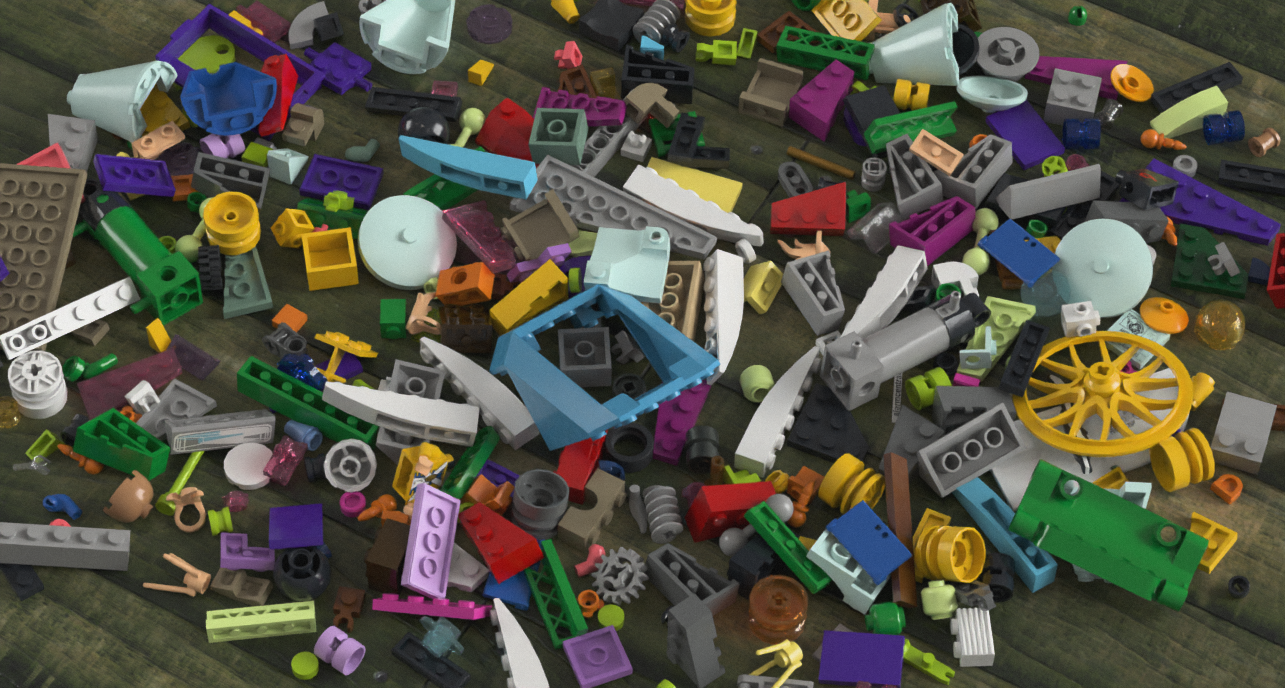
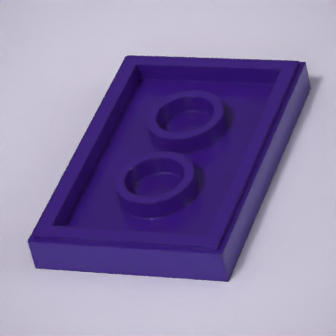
(1029, 134)
(332, 174)
(134, 175)
(296, 526)
(861, 657)

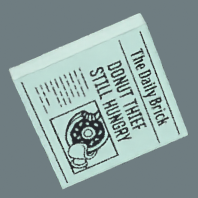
(1133, 324)

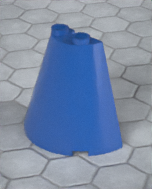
(229, 99)

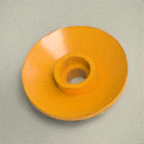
(1131, 83)
(1164, 315)

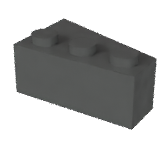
(680, 576)

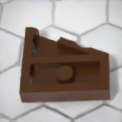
(770, 35)
(576, 81)

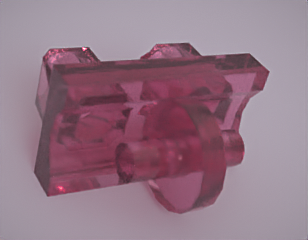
(284, 460)

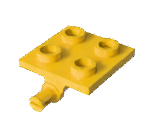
(342, 345)

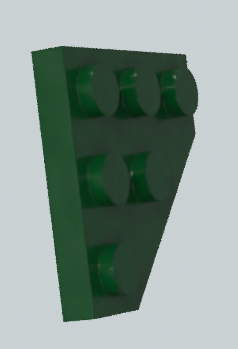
(1195, 272)

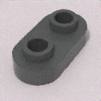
(798, 183)

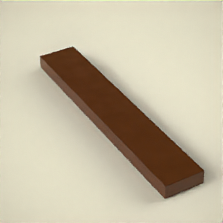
(900, 524)

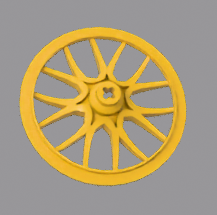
(1105, 392)

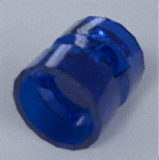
(1221, 128)
(1081, 133)

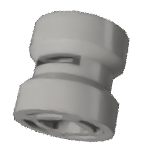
(873, 174)

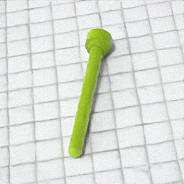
(168, 507)

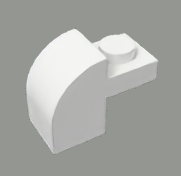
(958, 274)

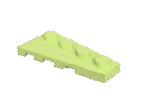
(1006, 323)

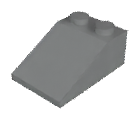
(1242, 432)

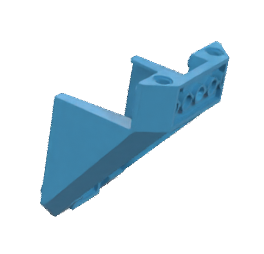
(563, 408)

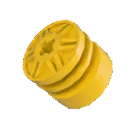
(1182, 460)
(850, 484)
(950, 553)

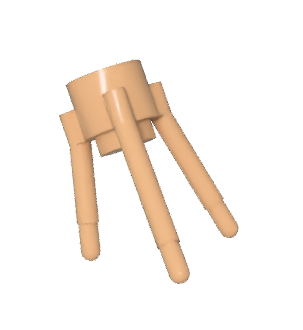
(194, 579)

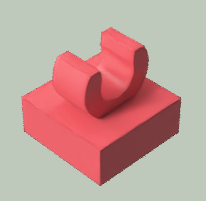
(569, 57)

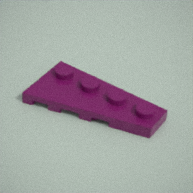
(1102, 68)
(598, 111)
(675, 419)

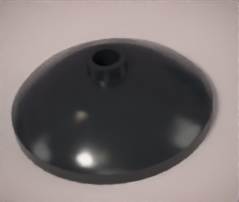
(965, 48)

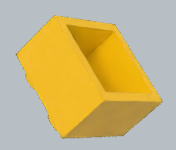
(330, 259)

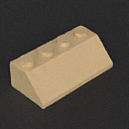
(681, 296)

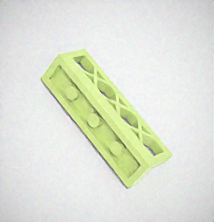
(261, 621)

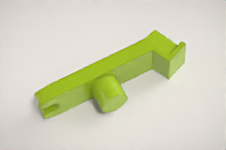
(927, 663)

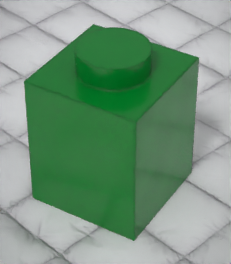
(393, 318)

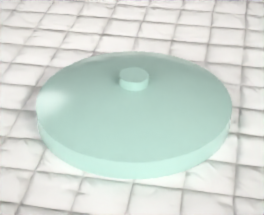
(406, 242)
(1105, 265)

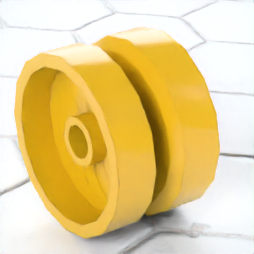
(710, 16)
(232, 223)

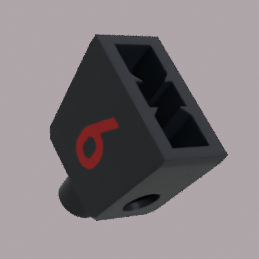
(1146, 188)

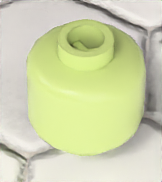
(756, 382)
(939, 600)

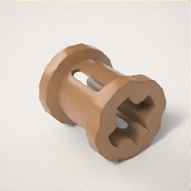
(1264, 142)

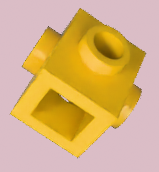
(290, 227)

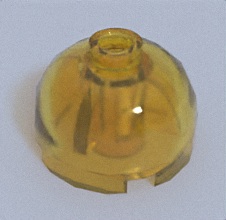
(1220, 324)

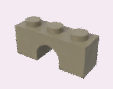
(583, 527)

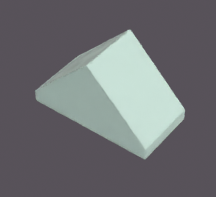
(285, 164)

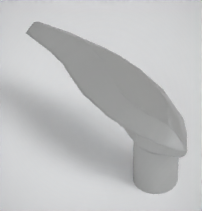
(638, 508)

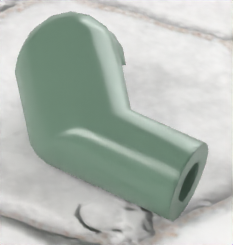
(362, 153)

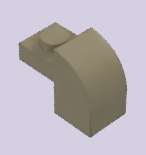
(650, 99)
(303, 125)

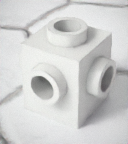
(1079, 319)

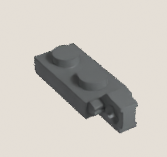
(974, 594)

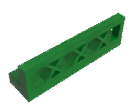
(821, 56)
(932, 119)
(444, 194)
(335, 220)
(564, 596)

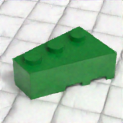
(121, 445)

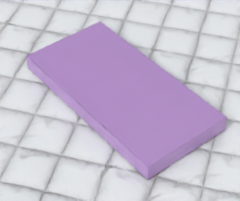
(430, 542)

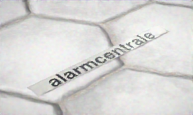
(896, 397)

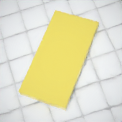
(708, 186)

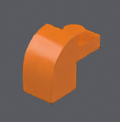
(488, 494)

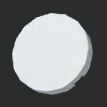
(246, 464)

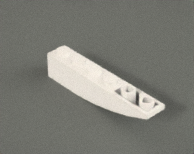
(687, 206)
(889, 292)
(723, 306)
(69, 318)
(481, 389)
(407, 413)
(776, 416)
(519, 655)

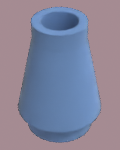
(304, 433)

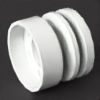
(37, 384)

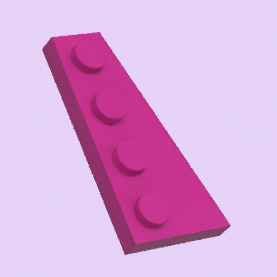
(437, 607)

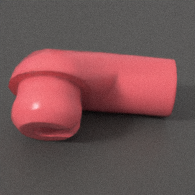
(588, 566)

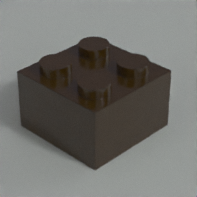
(387, 557)

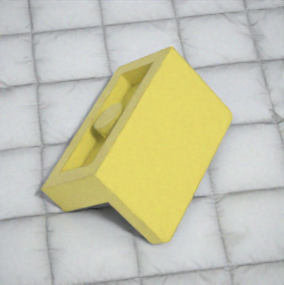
(762, 285)

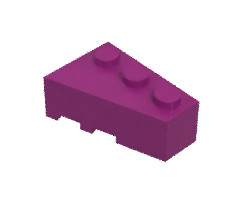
(822, 99)
(936, 229)

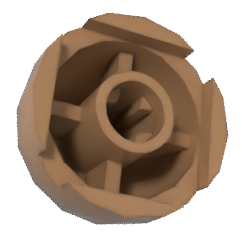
(131, 499)

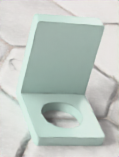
(984, 354)

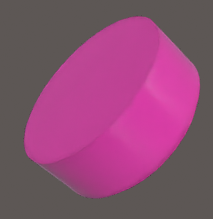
(352, 504)

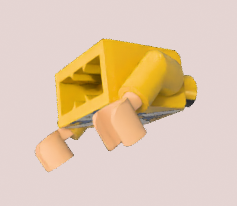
(418, 466)

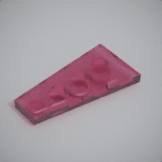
(477, 230)
(110, 388)

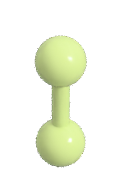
(471, 123)
(983, 223)
(189, 244)

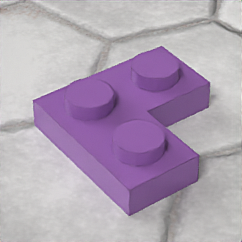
(525, 269)
(237, 555)

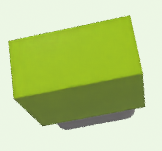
(257, 152)

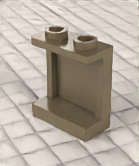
(771, 92)
(540, 227)

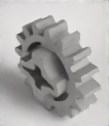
(620, 576)

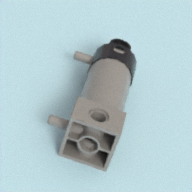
(858, 366)

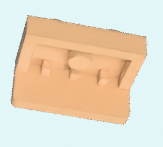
(156, 142)

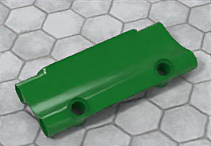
(1108, 536)

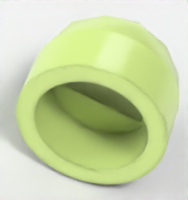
(431, 285)

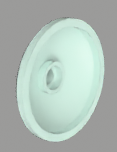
(991, 92)

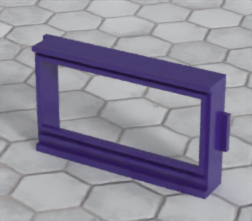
(245, 38)

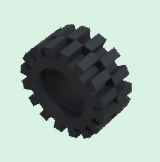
(210, 268)

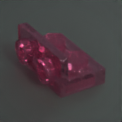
(266, 20)

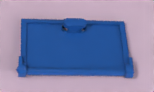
(1024, 259)
(873, 548)
(513, 590)

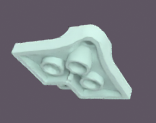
(630, 262)
(846, 572)

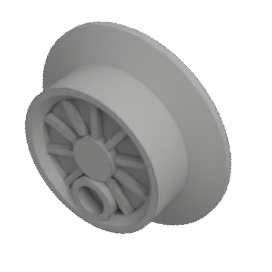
(1007, 53)

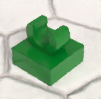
(856, 205)

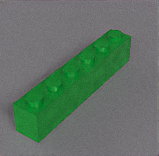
(301, 403)

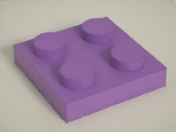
(597, 657)

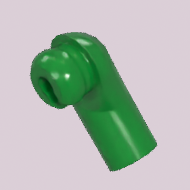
(99, 366)

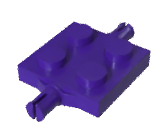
(341, 68)

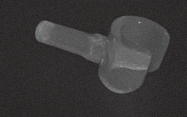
(37, 464)

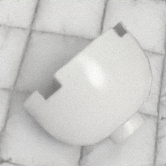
(350, 465)

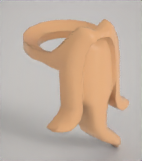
(804, 250)
(419, 315)
(188, 496)

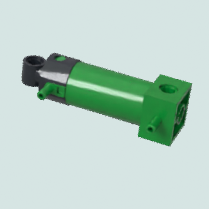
(165, 280)

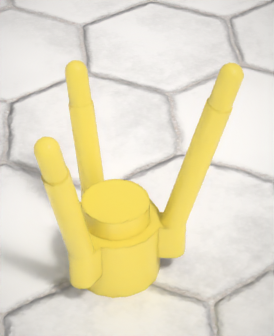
(787, 655)

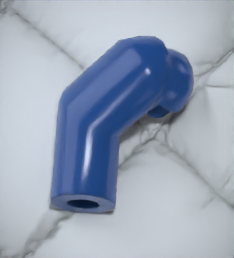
(62, 503)

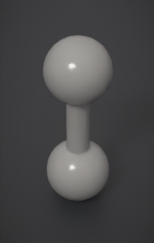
(735, 539)

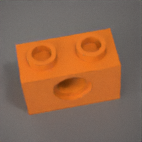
(465, 284)

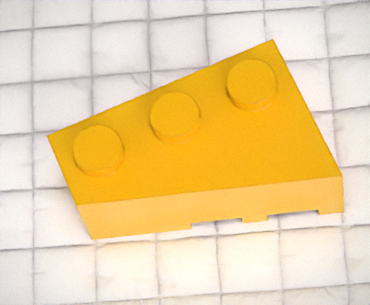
(534, 296)

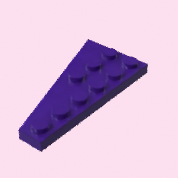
(1205, 207)

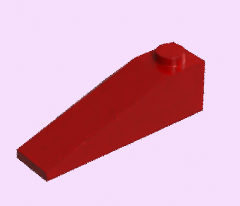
(286, 80)
(507, 131)

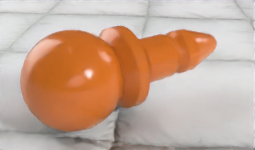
(1151, 139)
(1169, 233)
(90, 465)
(384, 502)
(799, 513)

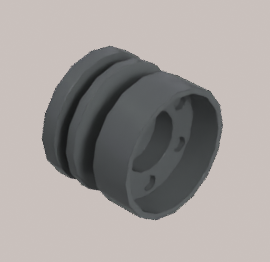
(539, 503)

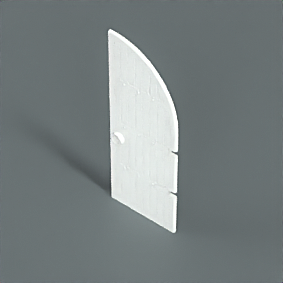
(1016, 471)

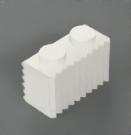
(973, 637)

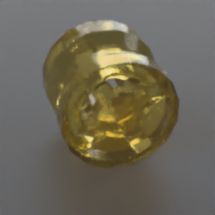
(10, 407)

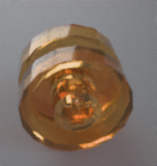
(777, 609)

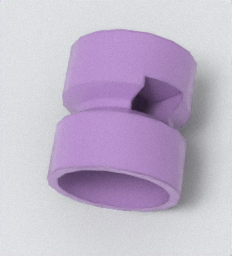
(222, 145)
(340, 650)

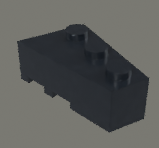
(645, 68)
(754, 563)

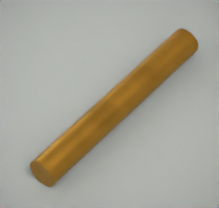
(821, 163)

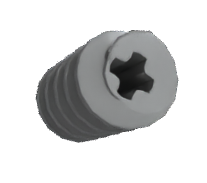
(656, 20)
(662, 513)

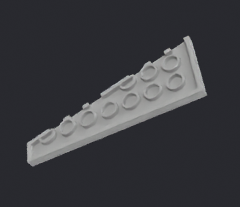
(598, 204)

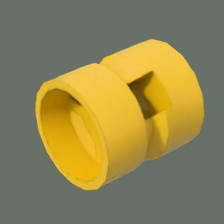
(911, 95)

